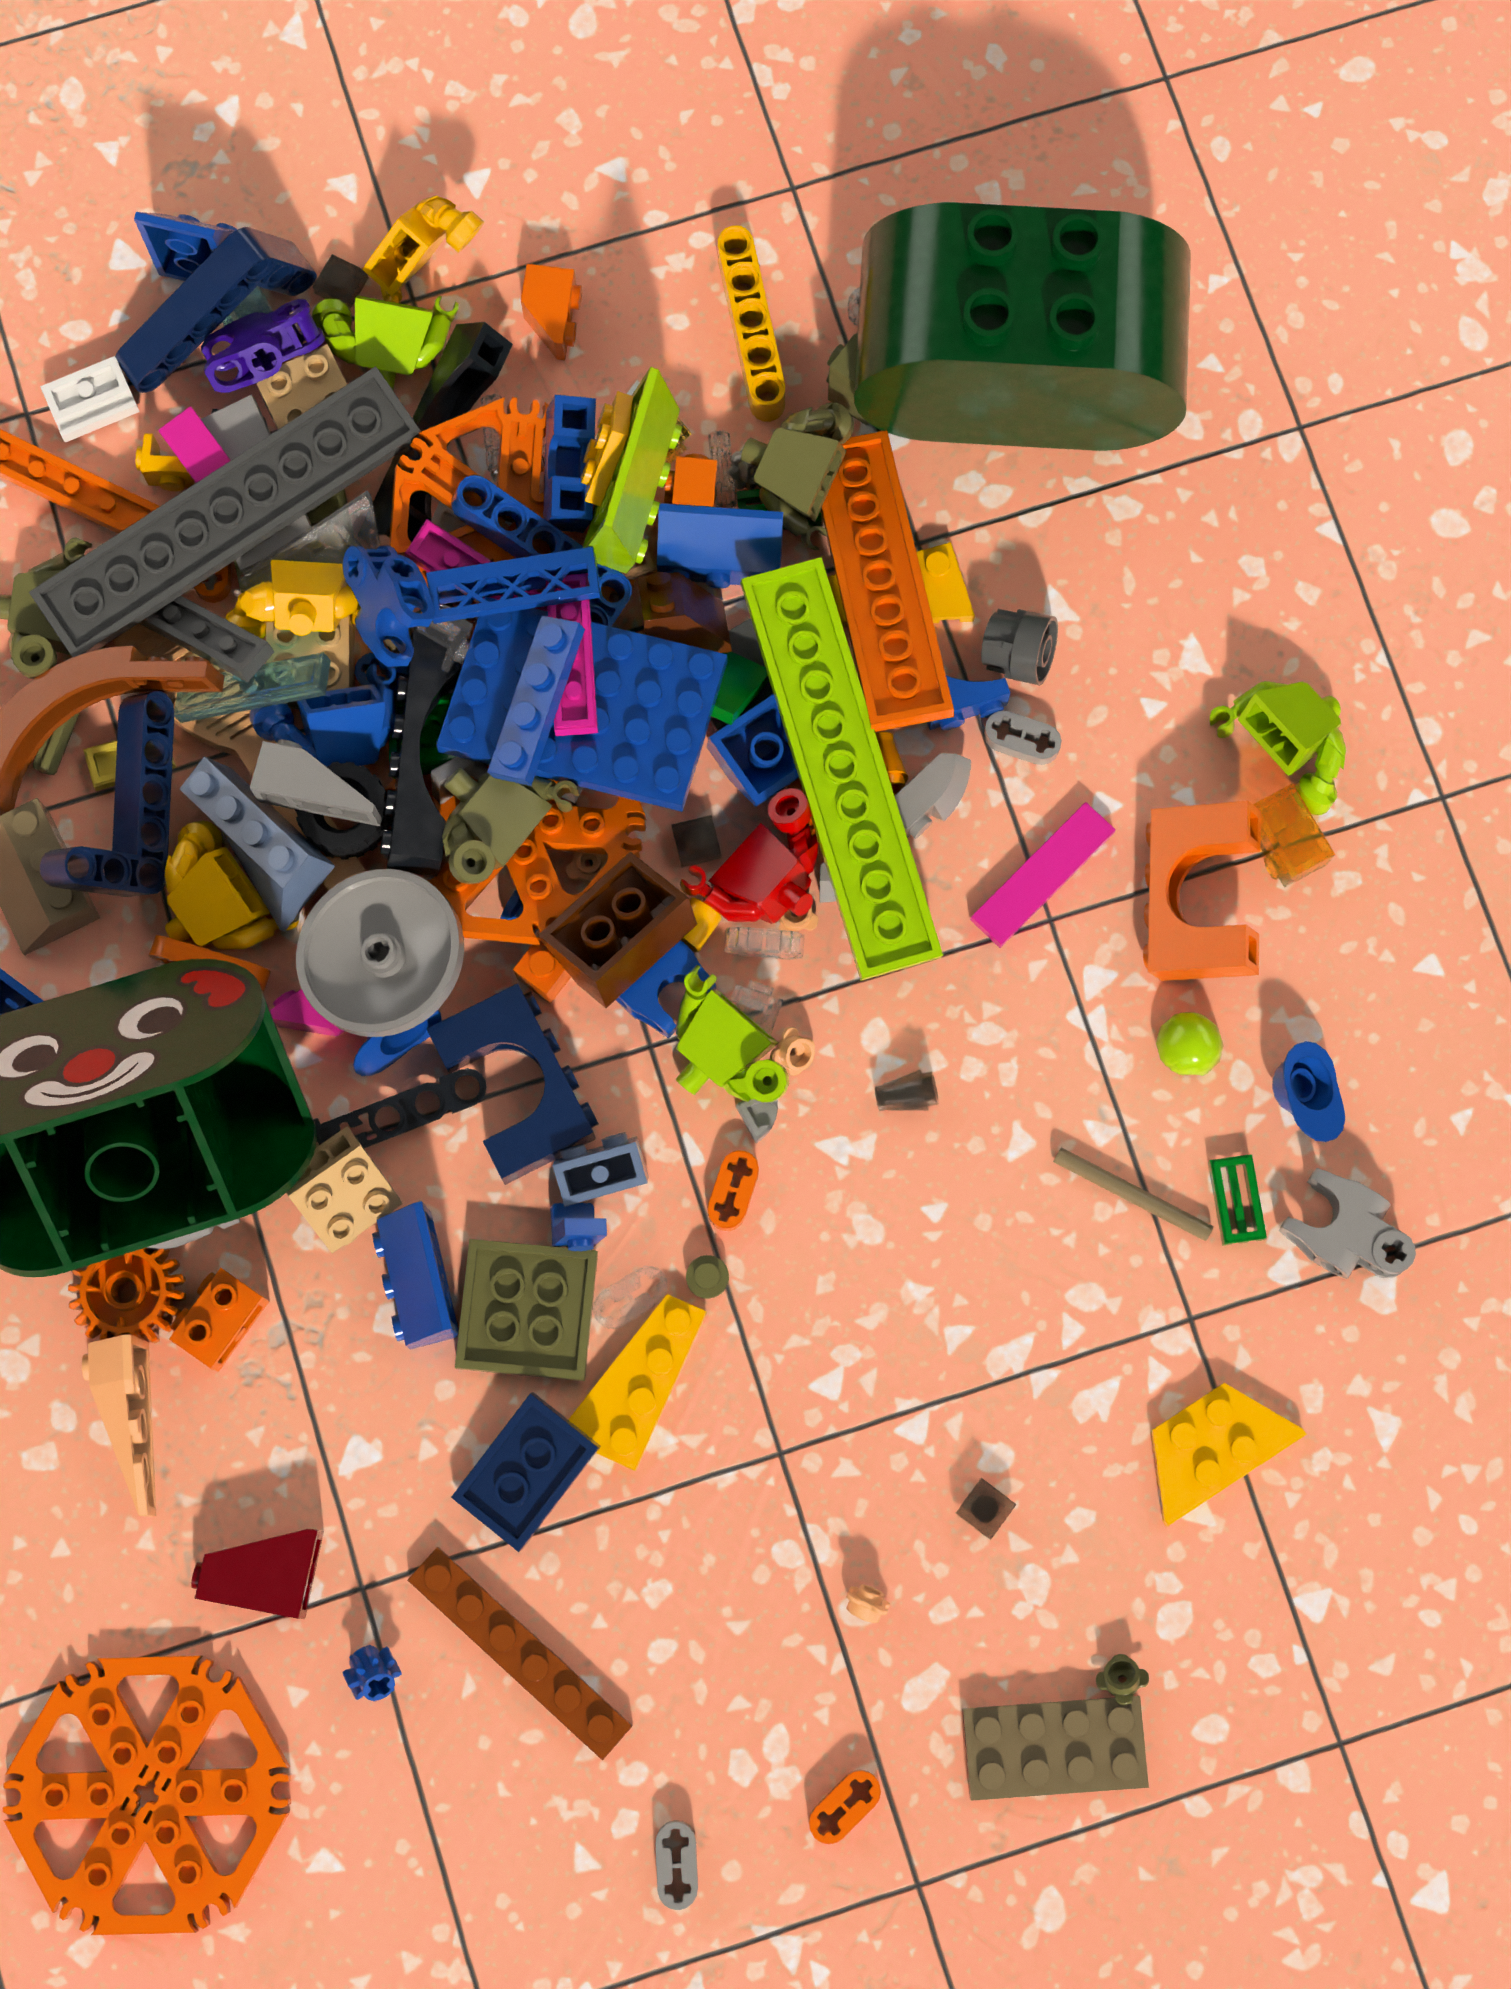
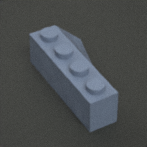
(270, 849)

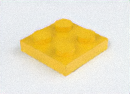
(606, 450)

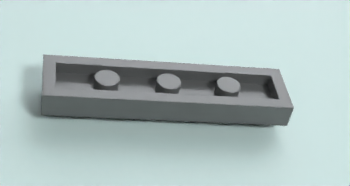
(210, 637)

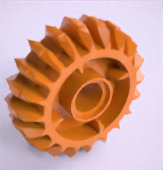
(145, 1311)

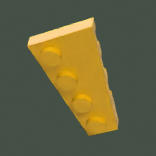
(942, 583)
(635, 1388)

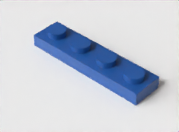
(536, 700)

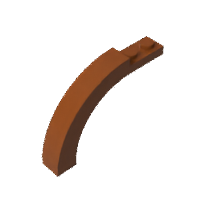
(77, 684)

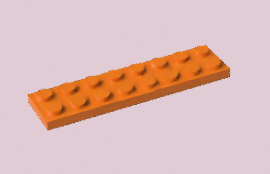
(883, 589)

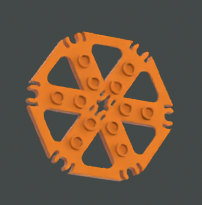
(441, 473)
(532, 871)
(169, 1829)

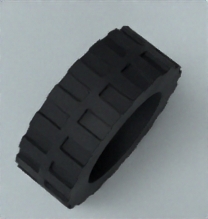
(362, 836)

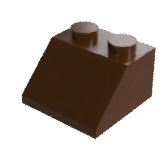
(683, 612)

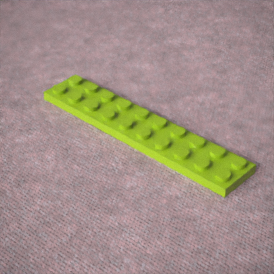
(841, 769)

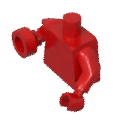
(762, 874)

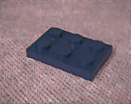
(525, 1471)

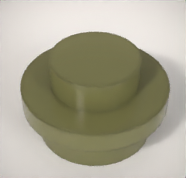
(707, 1276)

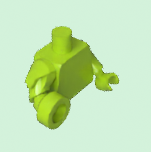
(385, 334)
(1293, 728)
(725, 1045)

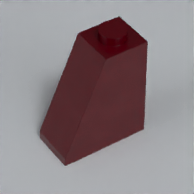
(263, 1574)

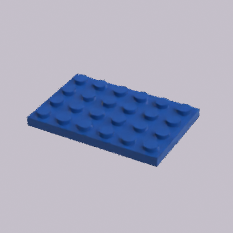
(649, 705)

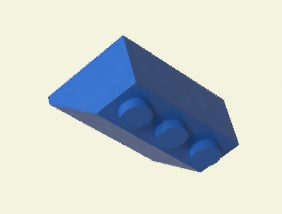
(718, 543)
(755, 752)
(415, 1277)

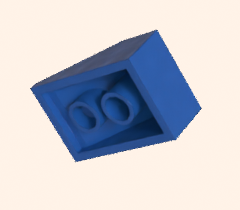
(179, 242)

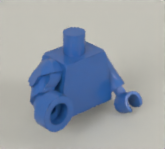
(338, 726)

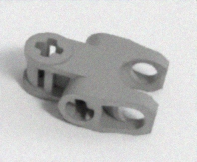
(1355, 1232)

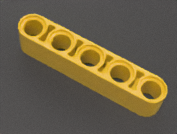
(751, 306)

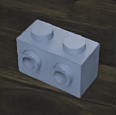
(600, 1170)

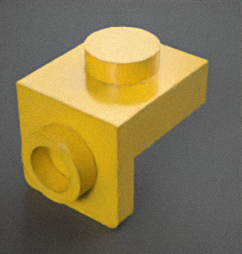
(161, 470)

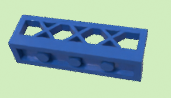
(511, 579)

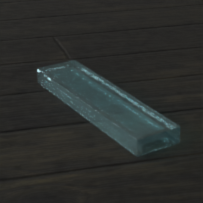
(271, 685)

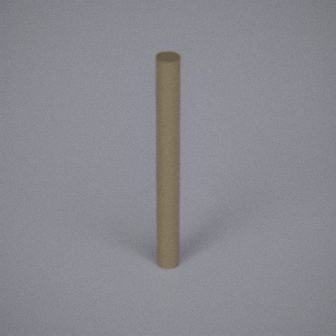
(1133, 1194)

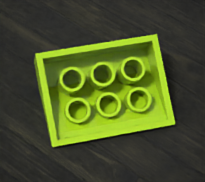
(629, 500)

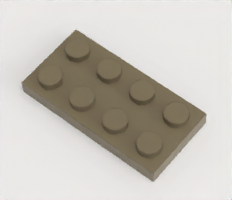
(1054, 1748)

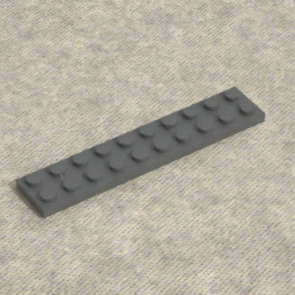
(226, 514)

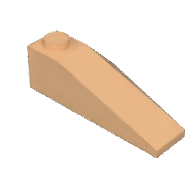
(122, 1391)

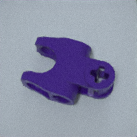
(261, 344)

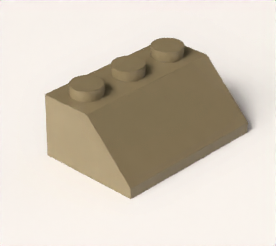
(31, 906)

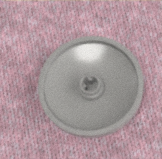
(380, 953)

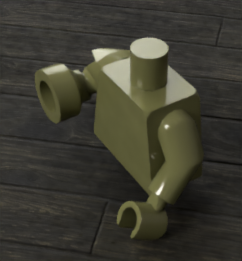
(801, 465)
(32, 638)
(494, 820)

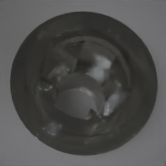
(908, 1093)

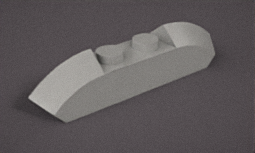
(930, 793)

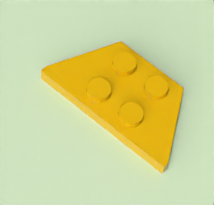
(1214, 1447)

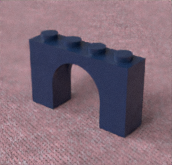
(510, 1024)

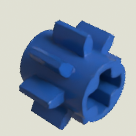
(372, 1673)

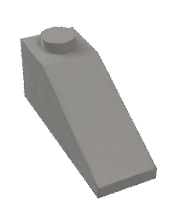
(298, 781)

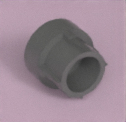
(1020, 645)

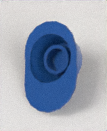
(384, 1051)
(1310, 1091)

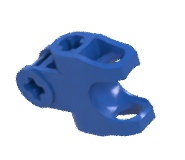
(387, 592)
(643, 995)

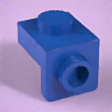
(576, 1226)

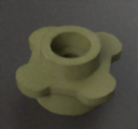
(1117, 1667)

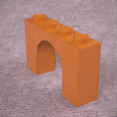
(1177, 843)

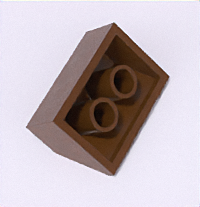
(619, 929)

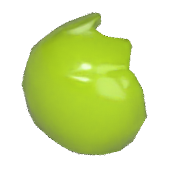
(1189, 1044)

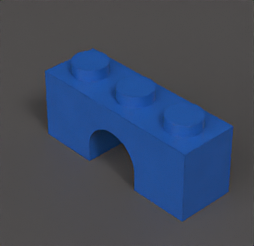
(568, 433)

